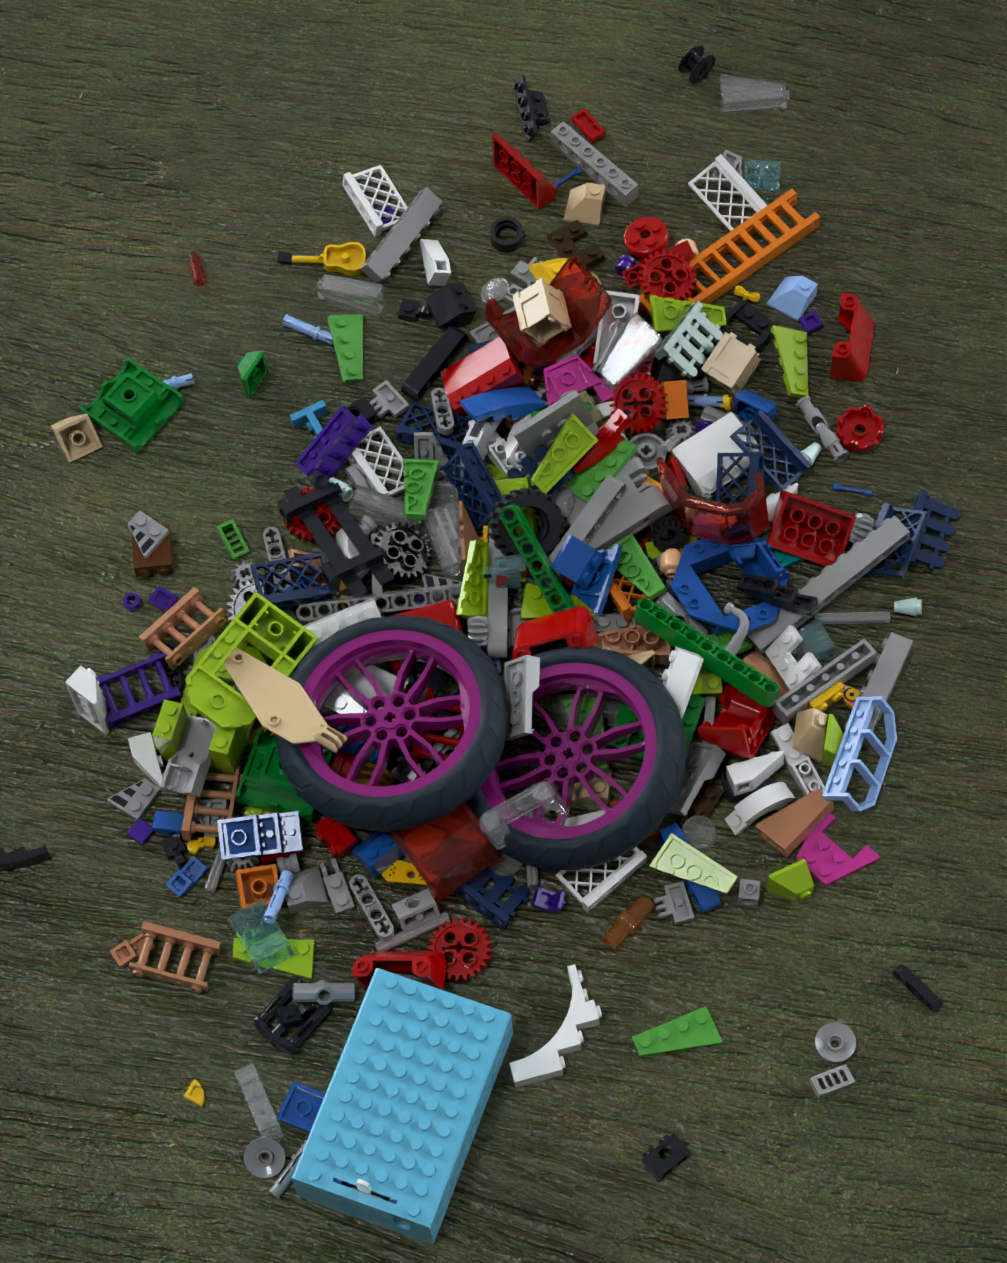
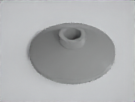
(837, 1033)
(262, 1166)

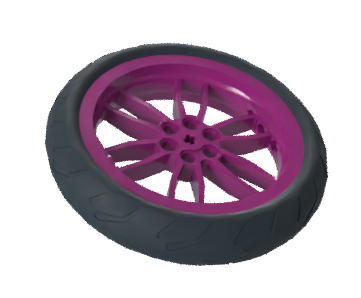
(431, 795)
(643, 807)

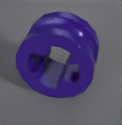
(133, 607)

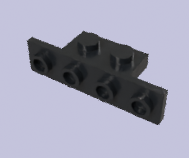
(531, 108)

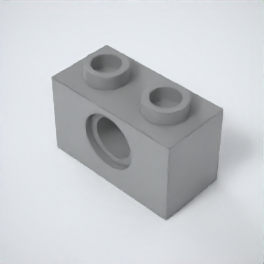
(416, 910)

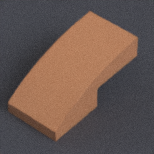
(130, 951)

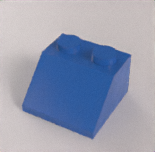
(749, 403)
(577, 561)
(377, 853)

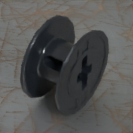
(694, 61)

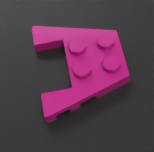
(573, 375)
(827, 860)

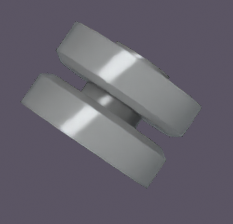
(649, 451)

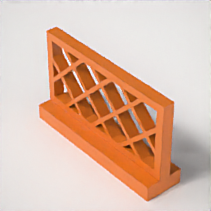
(620, 600)

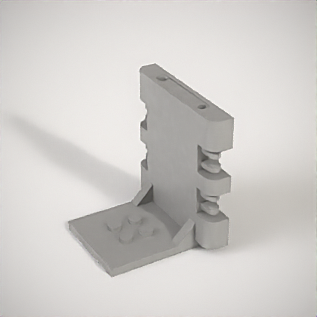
(635, 508)

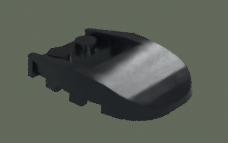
(753, 320)

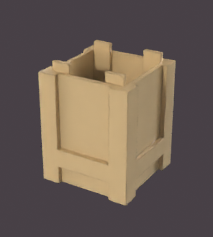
(541, 311)
(731, 363)

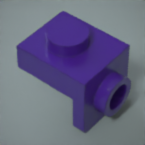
(163, 599)
(548, 900)

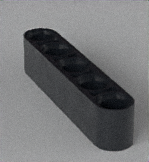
(434, 363)

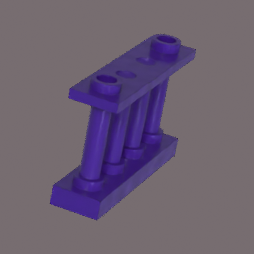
(334, 444)
(152, 700)

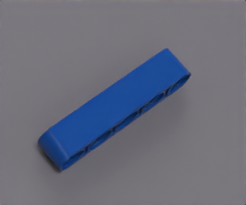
(704, 897)

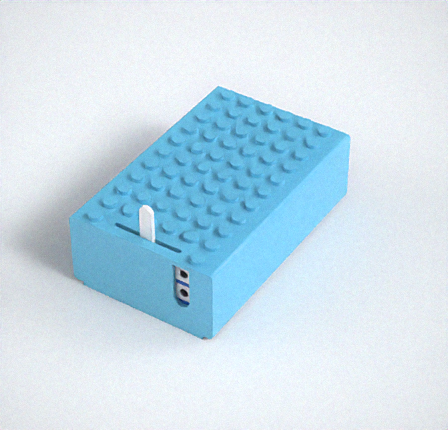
(403, 1106)

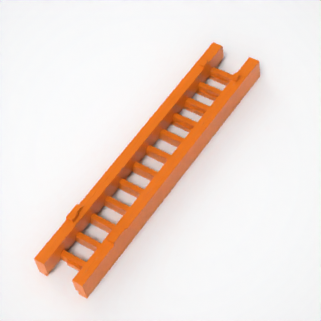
(740, 234)

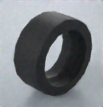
(506, 246)

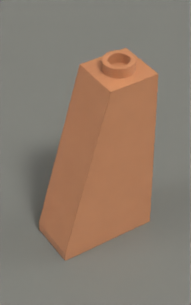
(795, 822)

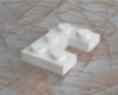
(780, 655)

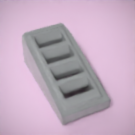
(820, 1093)

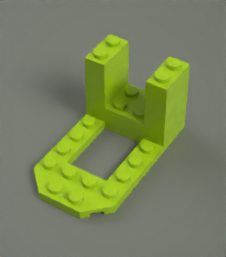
(267, 630)
(227, 745)

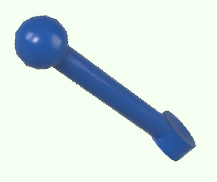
(577, 171)
(836, 487)

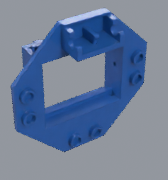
(696, 600)

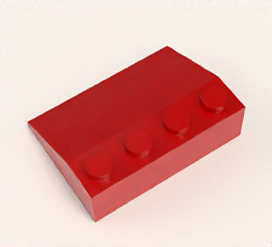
(522, 173)
(481, 371)
(809, 529)

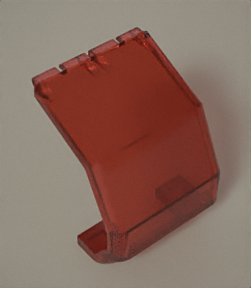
(585, 306)
(714, 520)
(447, 850)

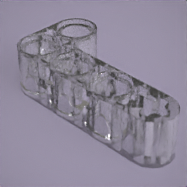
(258, 1102)

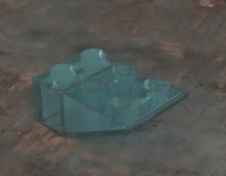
(262, 941)

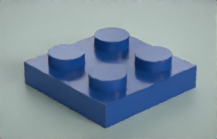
(300, 1107)

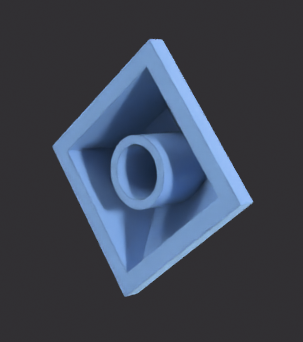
(793, 296)

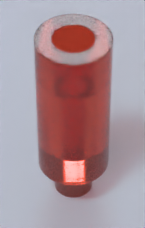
(196, 269)

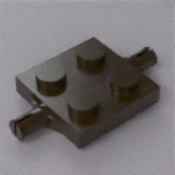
(704, 802)

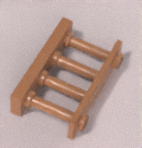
(172, 618)
(193, 809)
(171, 937)

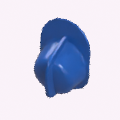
(743, 551)

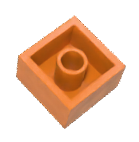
(677, 398)
(256, 884)

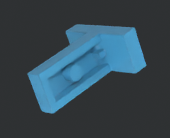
(309, 416)

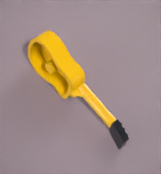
(336, 258)

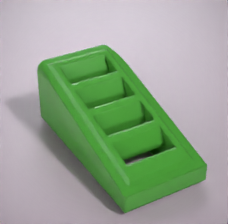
(226, 526)

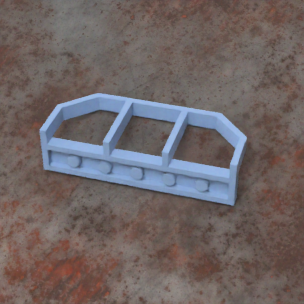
(849, 750)

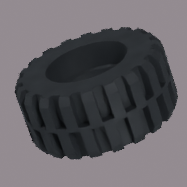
(548, 513)

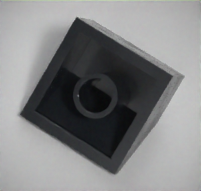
(451, 306)

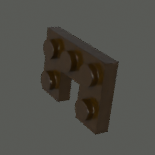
(563, 243)

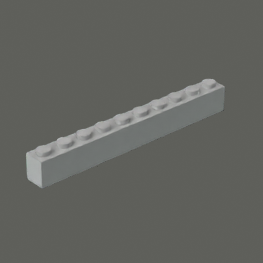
(837, 578)

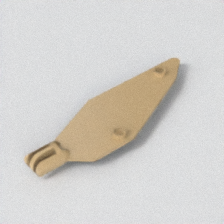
(280, 702)

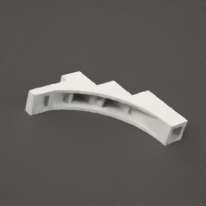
(547, 1062)

